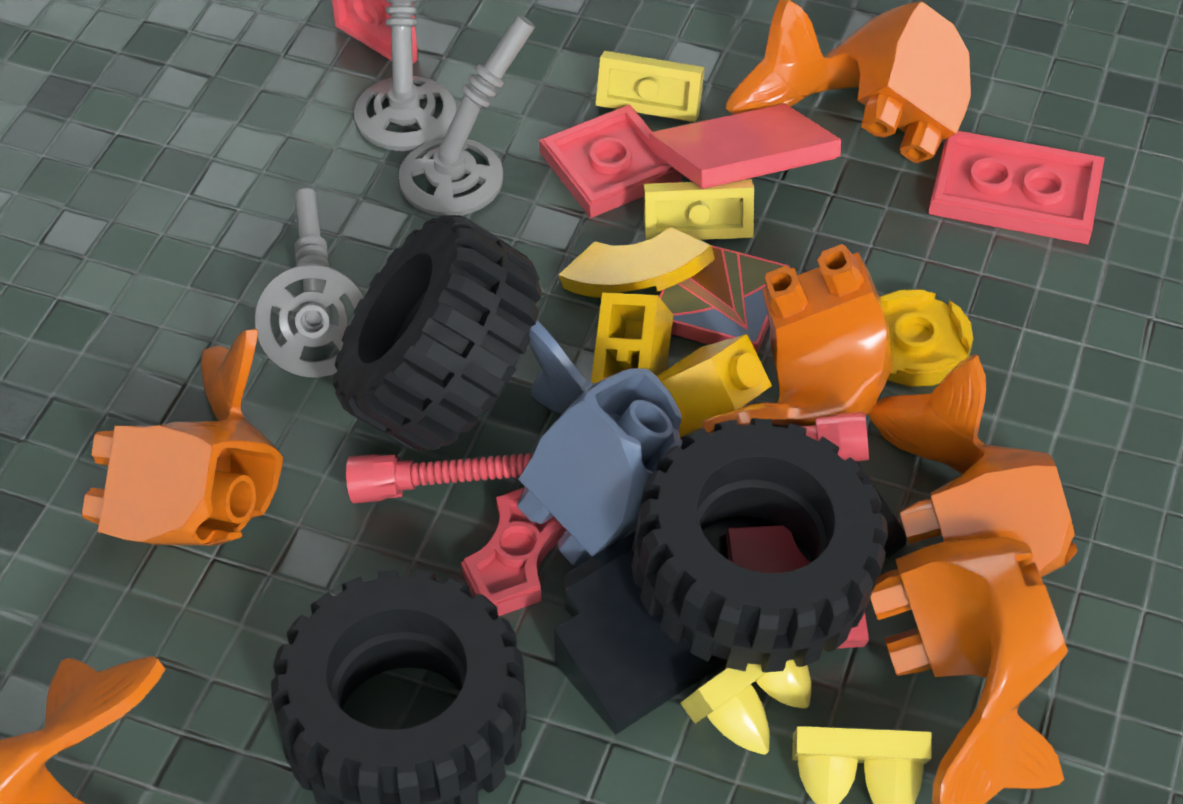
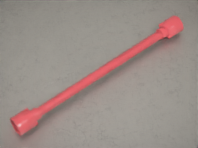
(386, 476)

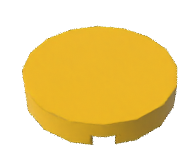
(925, 337)

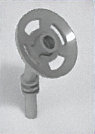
(403, 94)
(446, 160)
(311, 305)

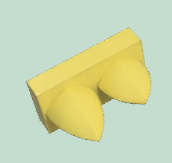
(650, 86)
(702, 213)
(736, 708)
(890, 759)

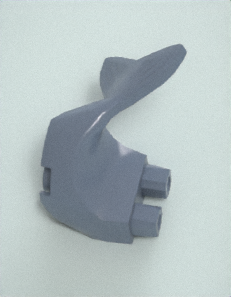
(597, 452)

